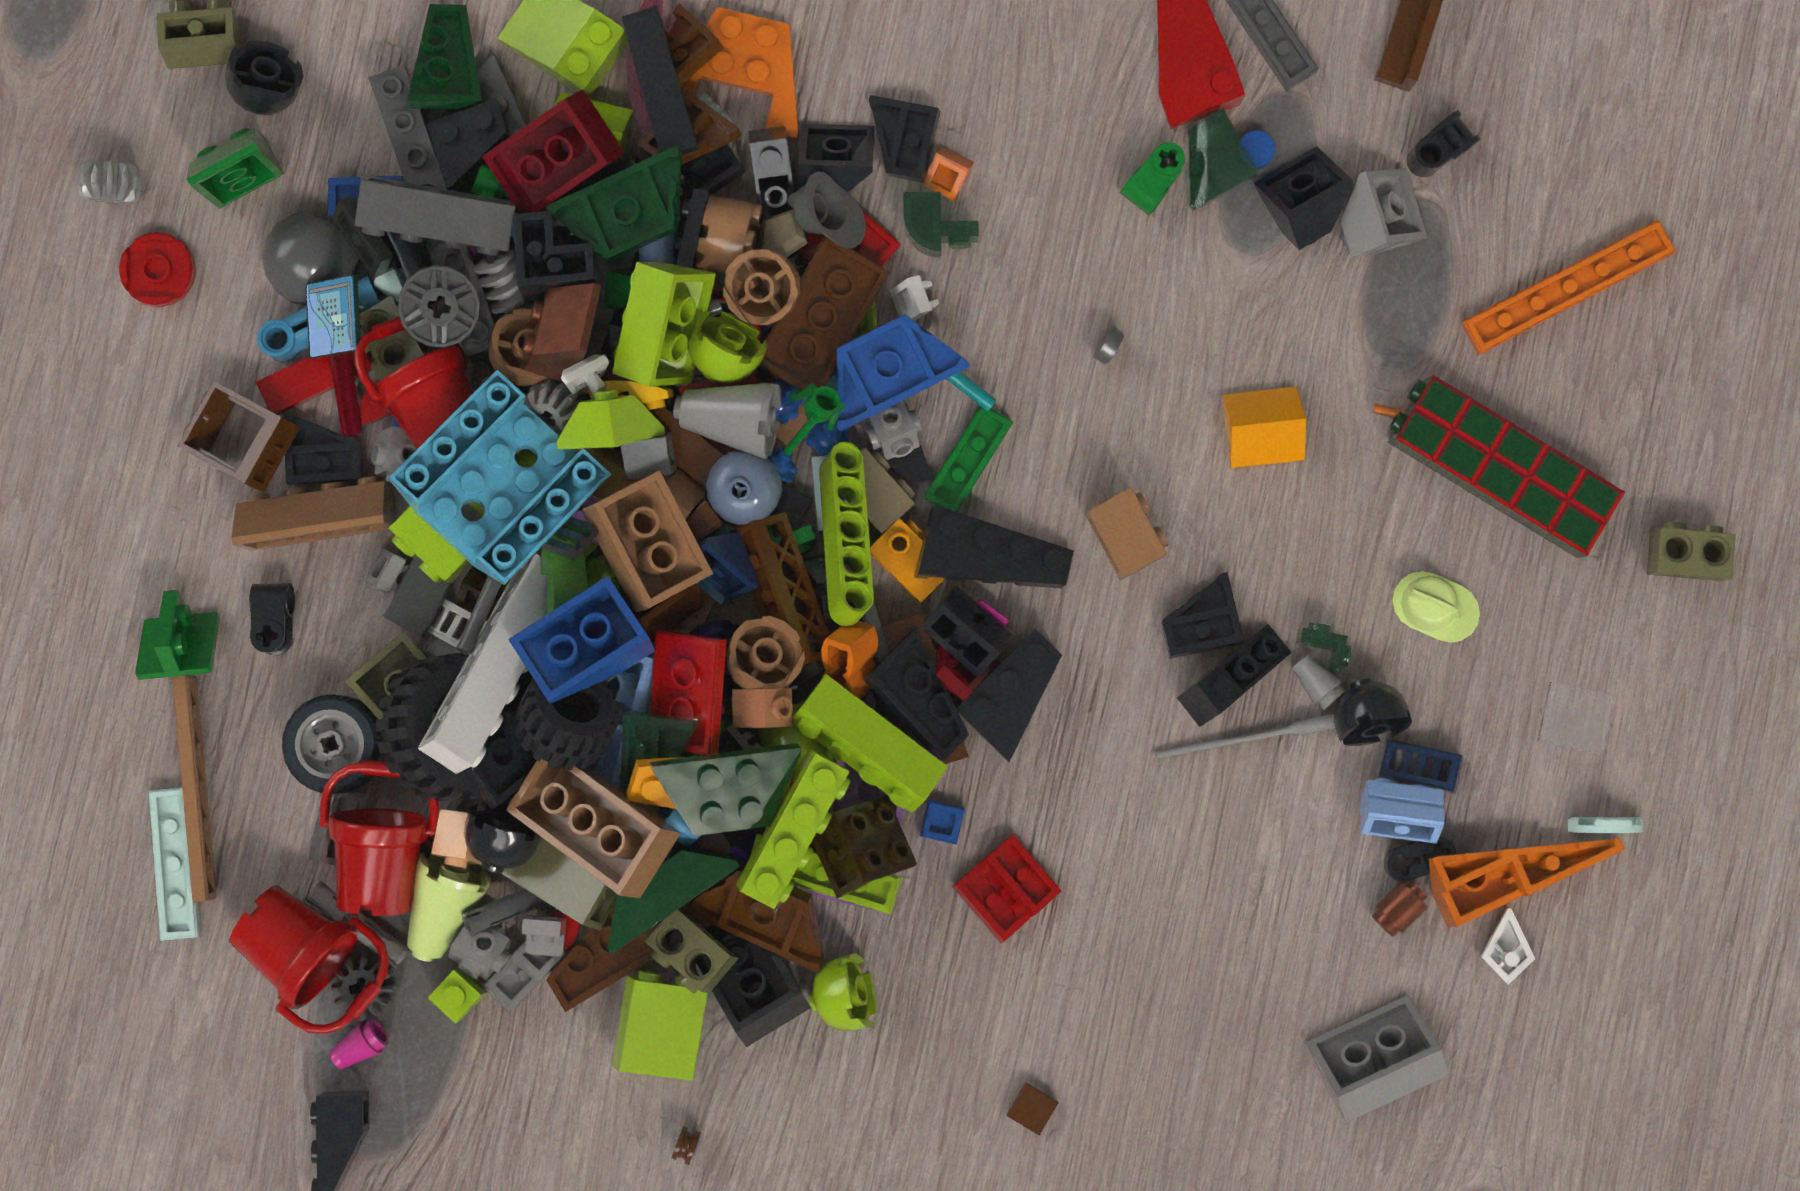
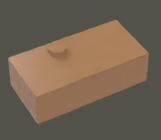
(595, 825)

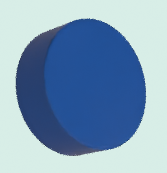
(1259, 148)

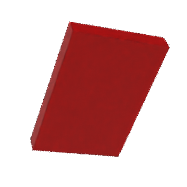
(690, 684)

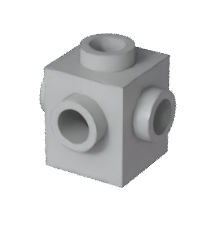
(894, 431)
(391, 452)
(481, 952)

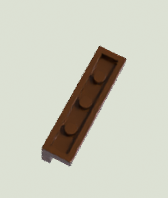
(1408, 43)
(776, 592)

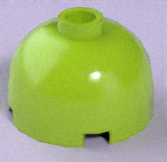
(725, 347)
(844, 994)

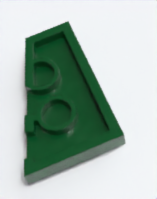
(445, 62)

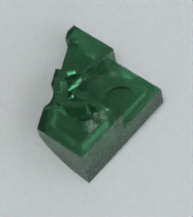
(1216, 160)

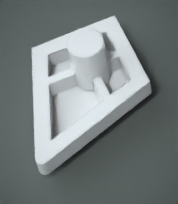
(586, 374)
(1507, 948)

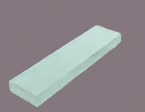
(176, 911)

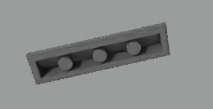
(418, 596)

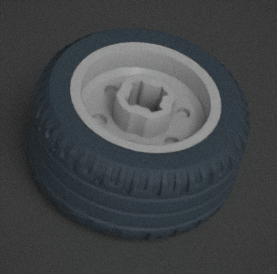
(308, 738)

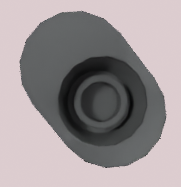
(828, 210)

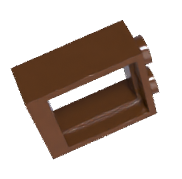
(265, 451)

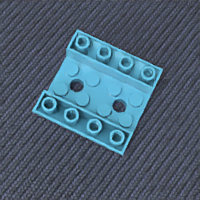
(475, 463)

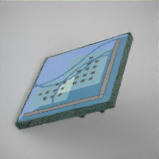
(333, 316)

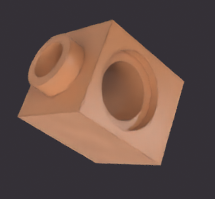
(762, 708)

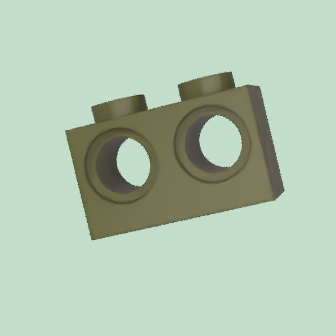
(389, 348)
(1691, 559)
(696, 943)

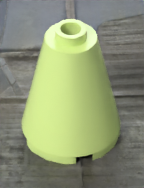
(438, 905)

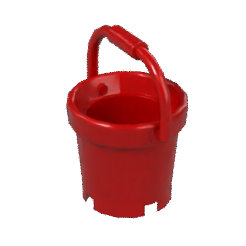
(421, 391)
(375, 848)
(301, 952)

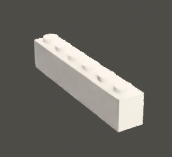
(488, 675)

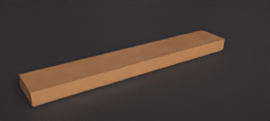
(194, 788)

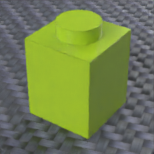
(457, 995)

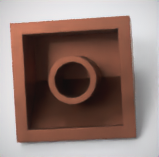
(561, 329)

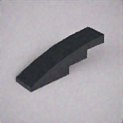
(659, 80)

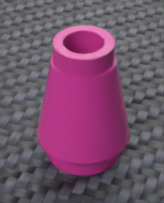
(360, 1044)

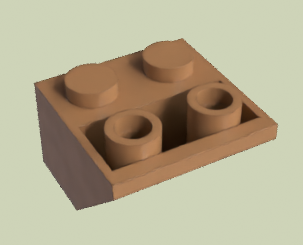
(1127, 533)

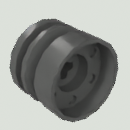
(427, 285)

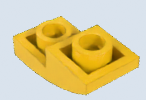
(649, 396)

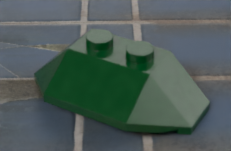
(677, 881)

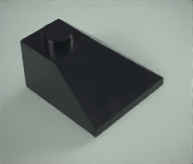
(837, 150)
(1305, 196)

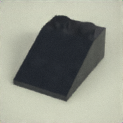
(757, 990)

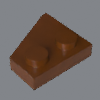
(709, 126)

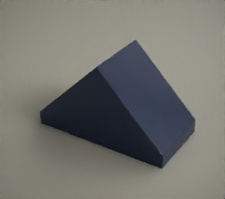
(730, 565)

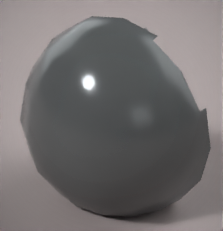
(305, 252)

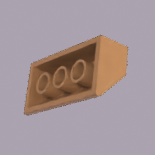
(313, 515)

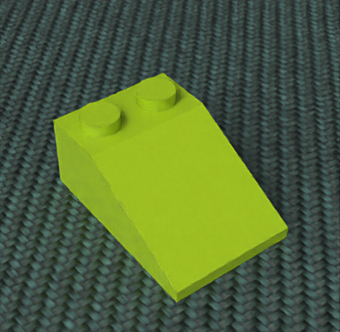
(566, 41)

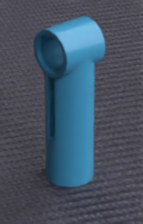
(297, 325)

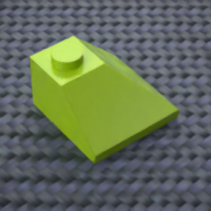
(609, 422)

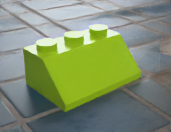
(659, 323)

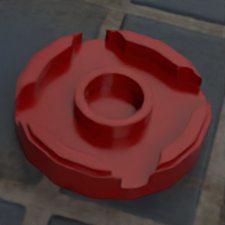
(157, 269)

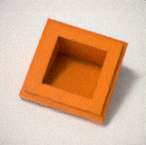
(947, 173)

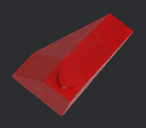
(1194, 63)

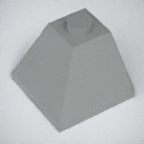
(1382, 213)

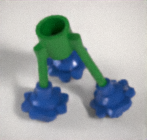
(822, 411)

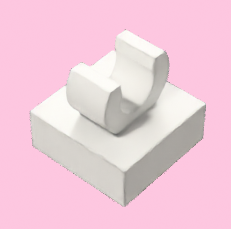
(912, 299)

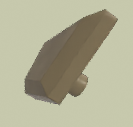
(782, 234)

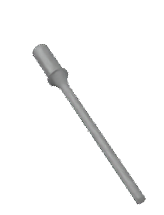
(1300, 727)

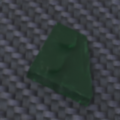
(652, 737)

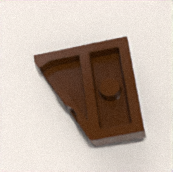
(690, 43)

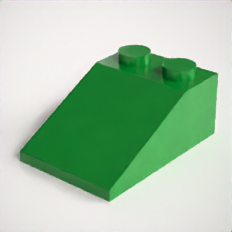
(233, 168)

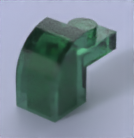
(926, 229)

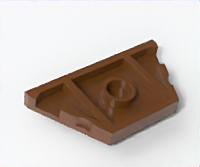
(786, 931)

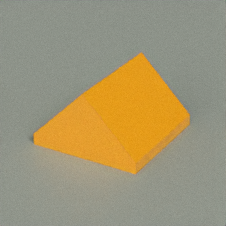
(1264, 427)

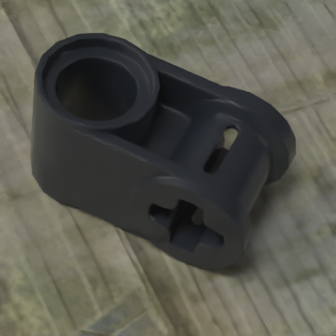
(1445, 142)
(271, 612)

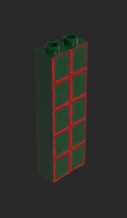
(1504, 466)

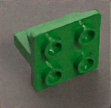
(177, 641)

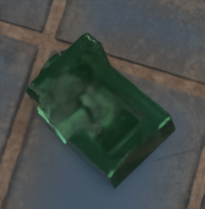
(1319, 636)

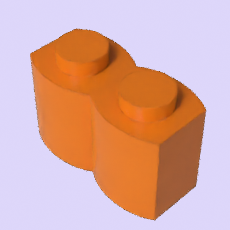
(849, 656)

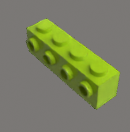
(869, 744)
(795, 823)

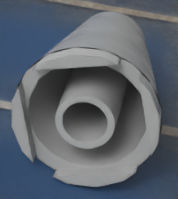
(733, 415)

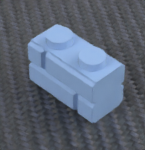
(1402, 811)

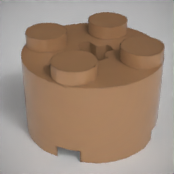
(727, 232)

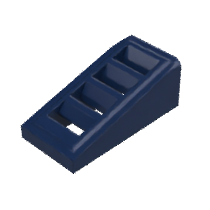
(1454, 770)

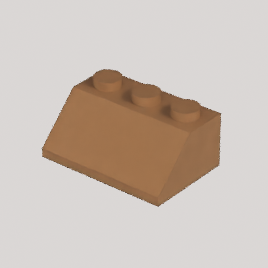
(647, 542)

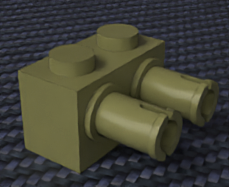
(197, 36)

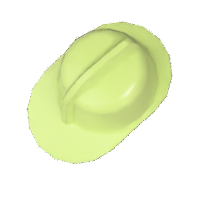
(1436, 606)

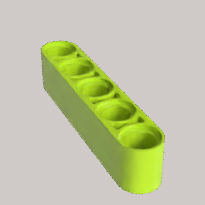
(839, 548)

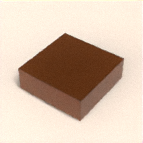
(1032, 1108)

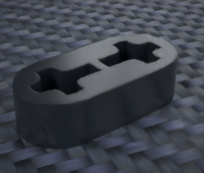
(1411, 850)

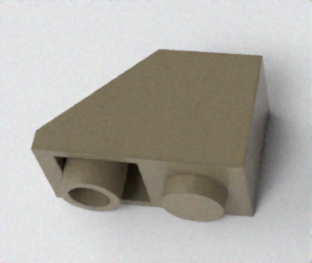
(884, 497)

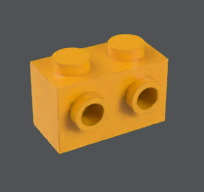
(899, 554)

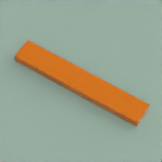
(1568, 287)

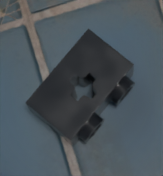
(966, 631)

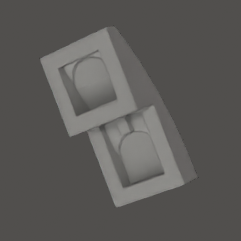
(519, 977)

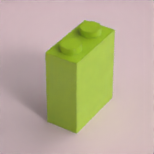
(659, 1027)

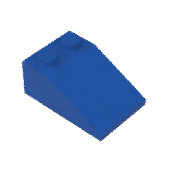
(582, 642)

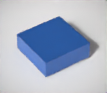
(942, 822)

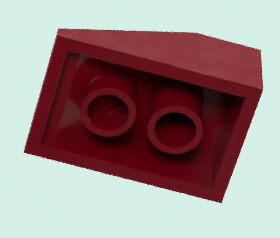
(553, 153)

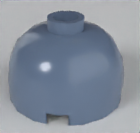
(760, 480)

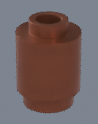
(1400, 908)

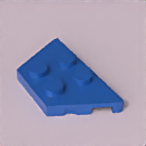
(890, 367)

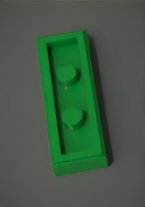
(968, 459)

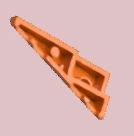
(1483, 881)

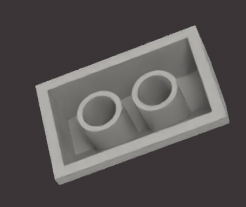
(1378, 1058)

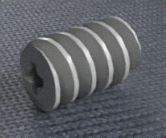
(502, 277)

